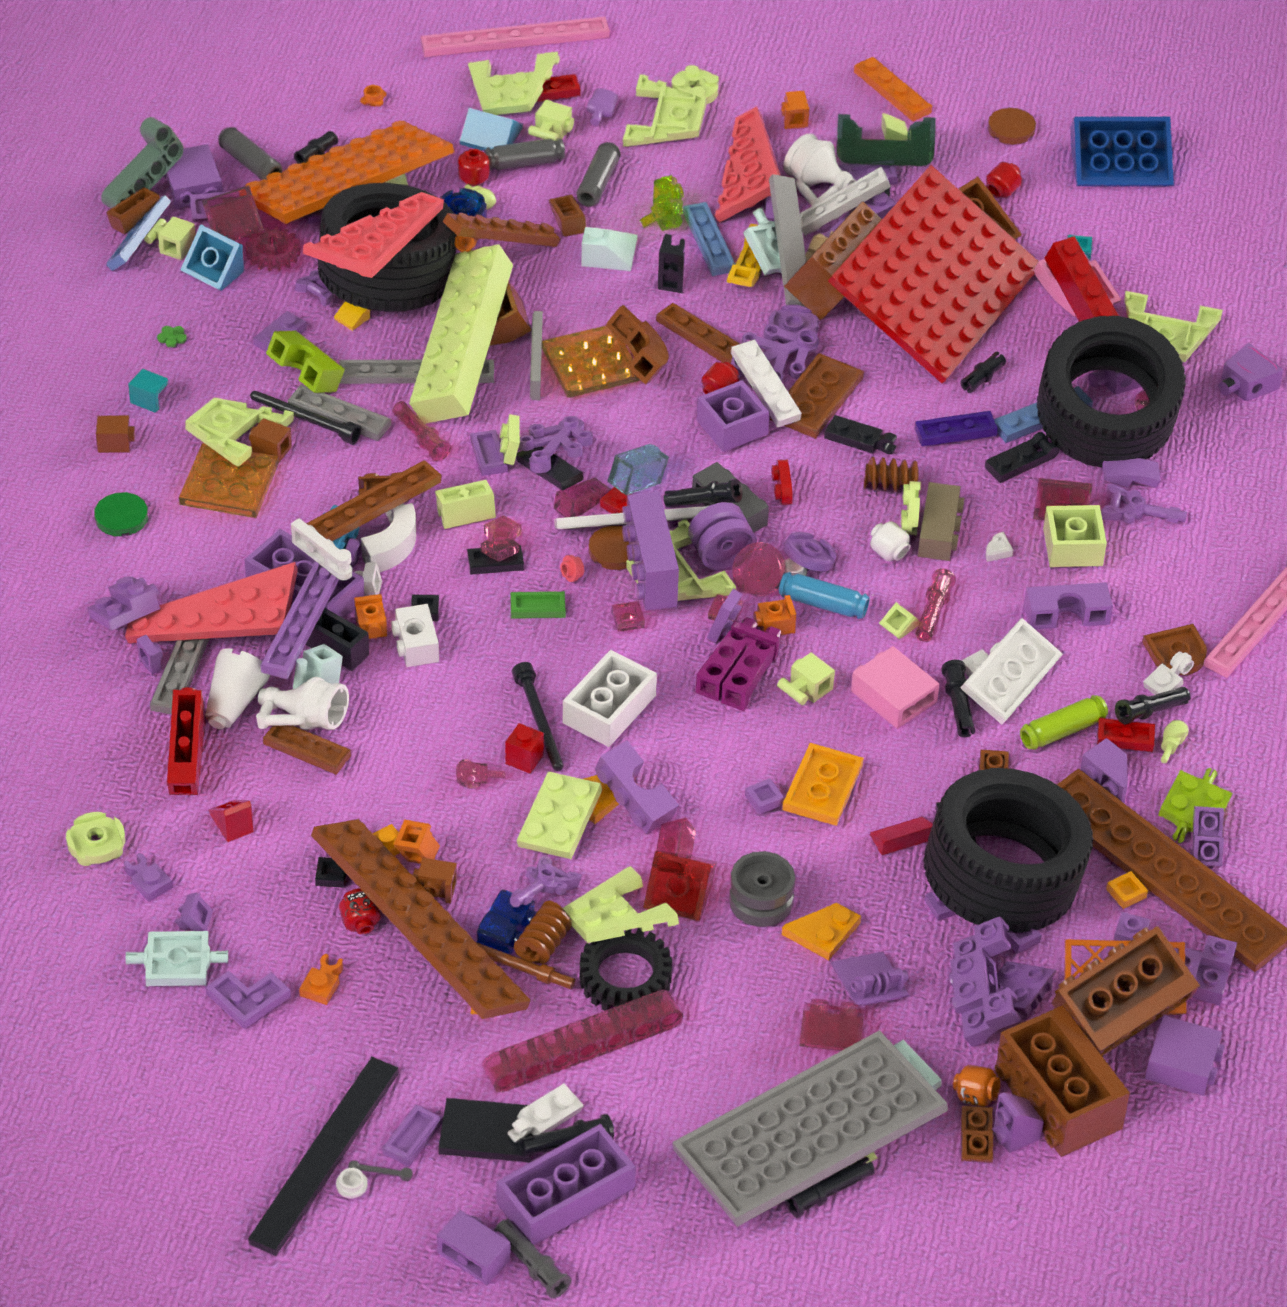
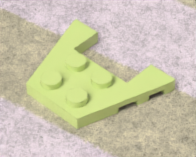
(514, 91)
(676, 116)
(1182, 334)
(224, 421)
(688, 583)
(606, 914)

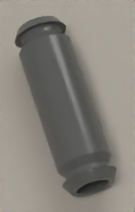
(248, 153)
(526, 154)
(598, 174)

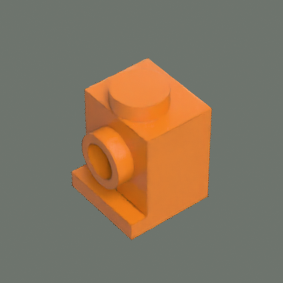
(795, 110)
(776, 614)
(371, 615)
(416, 841)

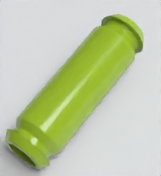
(1063, 722)

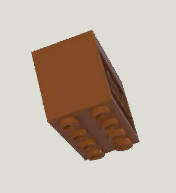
(811, 281)
(1144, 997)
(1063, 1080)

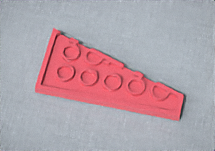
(749, 166)
(373, 242)
(231, 610)

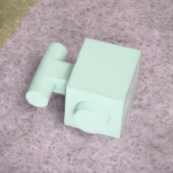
(318, 662)

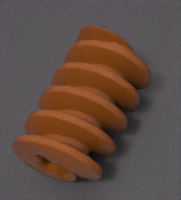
(889, 474)
(543, 933)

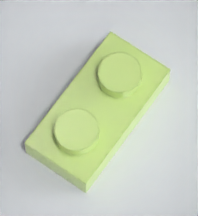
(510, 439)

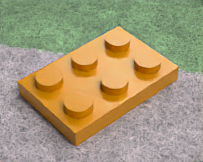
(823, 784)

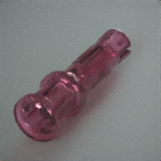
(404, 414)
(937, 596)

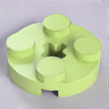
(701, 81)
(911, 498)
(100, 851)

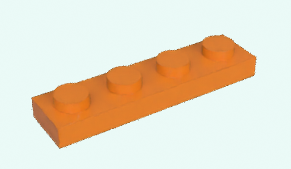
(893, 89)

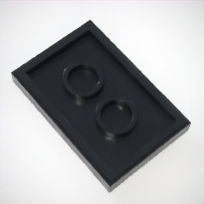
(480, 1130)

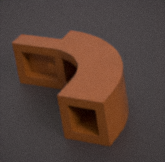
(642, 340)

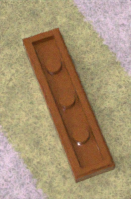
(697, 332)

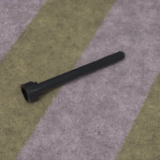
(349, 432)
(525, 676)

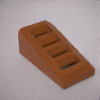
(131, 210)
(568, 215)

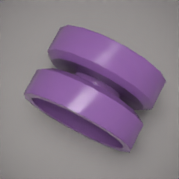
(720, 535)

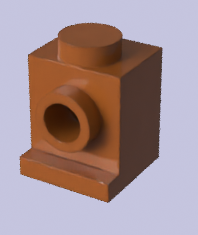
(437, 877)

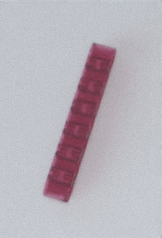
(582, 1040)

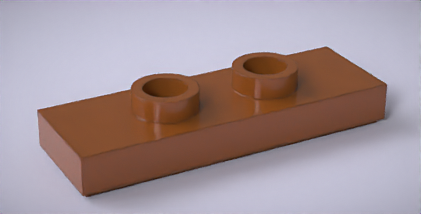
(307, 747)

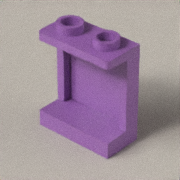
(193, 175)

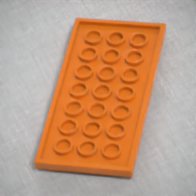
(363, 161)

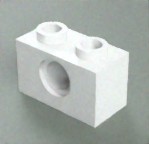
(416, 635)

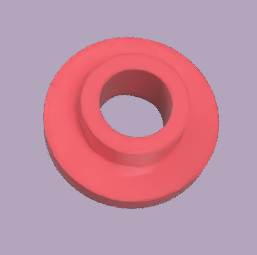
(572, 568)

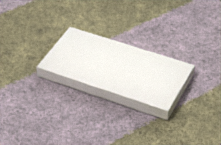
(1011, 671)

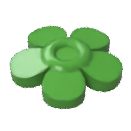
(172, 336)

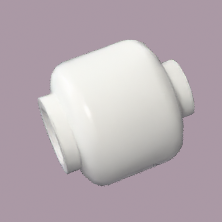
(890, 541)

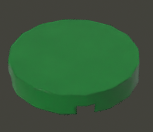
(121, 514)

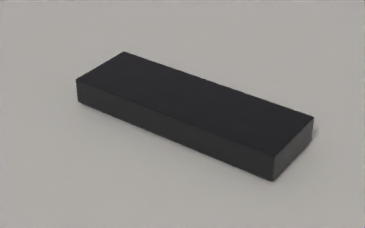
(561, 473)

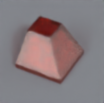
(681, 883)

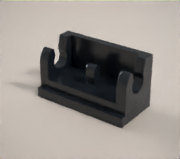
(671, 265)

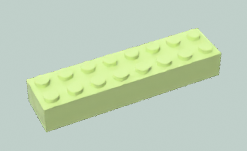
(461, 334)

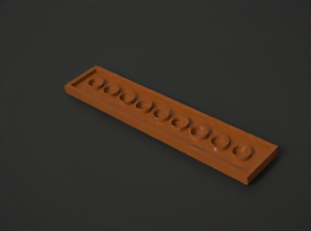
(1176, 875)
(421, 919)

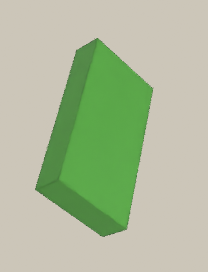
(538, 604)

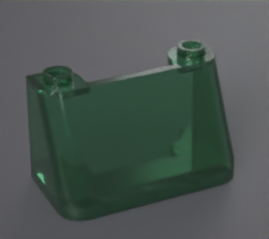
(913, 152)

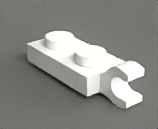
(546, 1113)

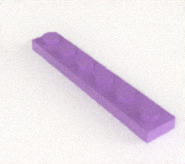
(299, 622)

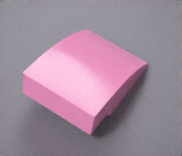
(1049, 282)

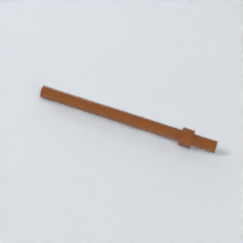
(543, 973)

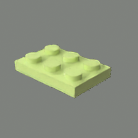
(559, 815)

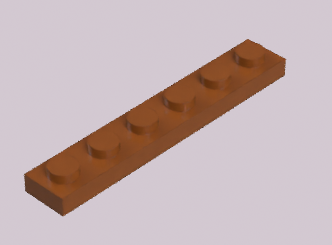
(502, 230)
(376, 501)

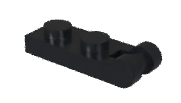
(1021, 458)

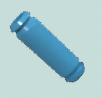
(824, 595)

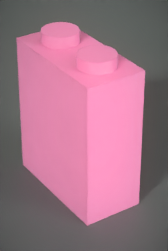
(894, 687)

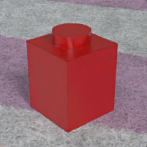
(524, 748)

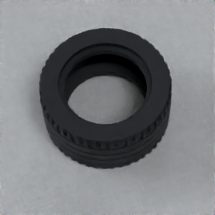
(412, 276)
(1117, 346)
(1020, 809)

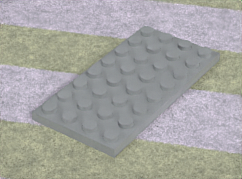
(809, 1127)

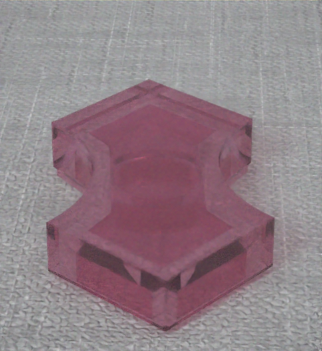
(501, 538)

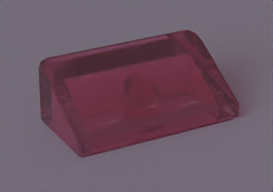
(677, 837)

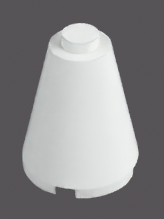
(233, 687)

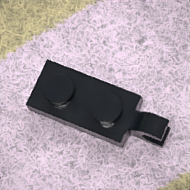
(859, 435)

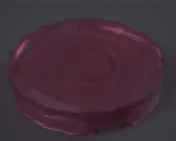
(759, 569)

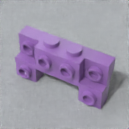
(1208, 968)
(976, 983)

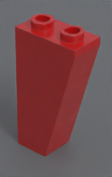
(186, 741)

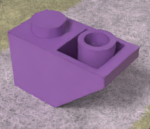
(1107, 767)
(1016, 1122)

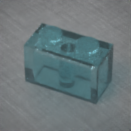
(638, 469)

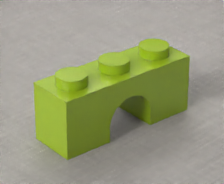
(318, 369)

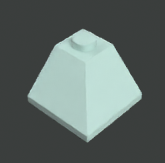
(608, 249)

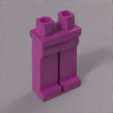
(738, 663)

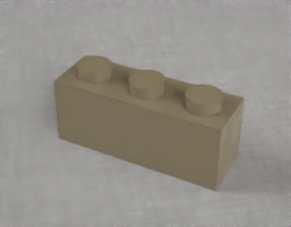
(940, 521)

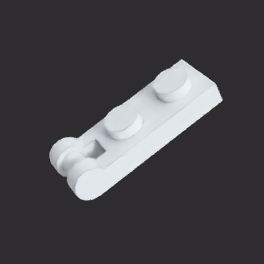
(321, 550)

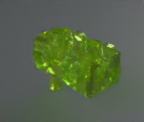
(666, 204)

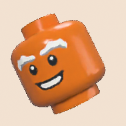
(976, 1085)

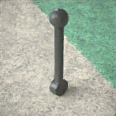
(405, 1174)

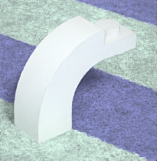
(393, 543)

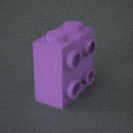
(1185, 1055)

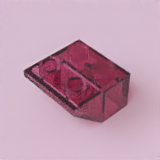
(233, 214)
(1059, 493)
(830, 1025)

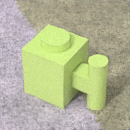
(552, 121)
(174, 237)
(809, 679)

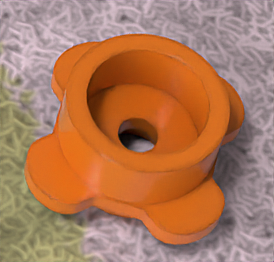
(373, 96)

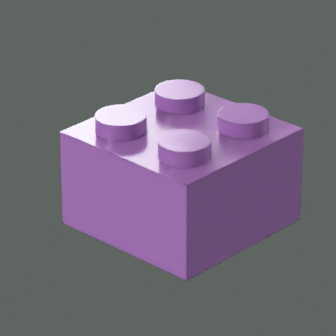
(732, 416)

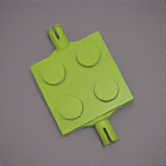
(1190, 792)

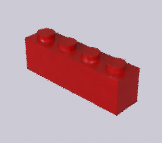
(1078, 280)

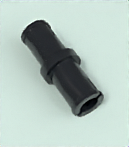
(316, 147)
(983, 372)

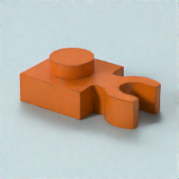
(322, 983)

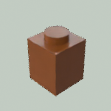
(114, 434)
(271, 438)

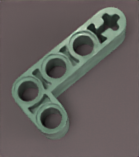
(149, 165)

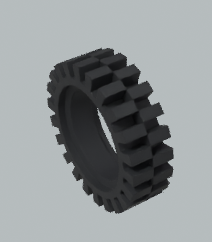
(646, 947)

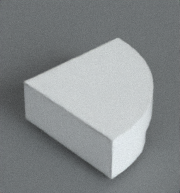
(998, 548)

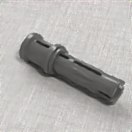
(540, 1266)

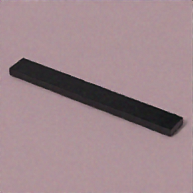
(323, 1156)

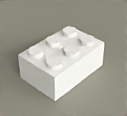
(609, 698)

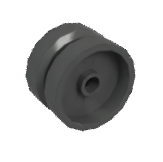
(762, 888)

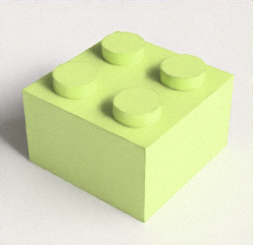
(1074, 536)

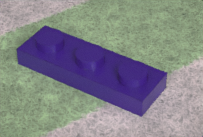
(956, 428)

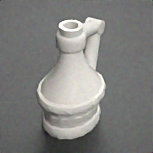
(815, 163)
(309, 705)

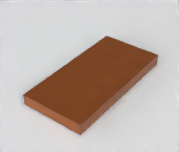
(822, 392)

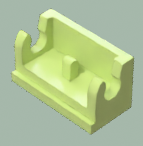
(465, 504)

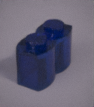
(504, 923)

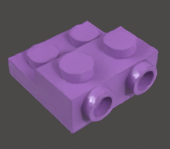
(128, 601)

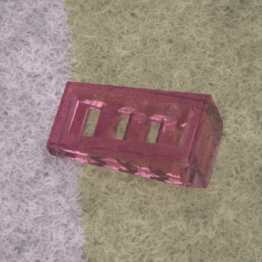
(579, 497)

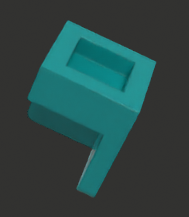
(145, 389)

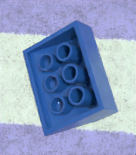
(1122, 151)

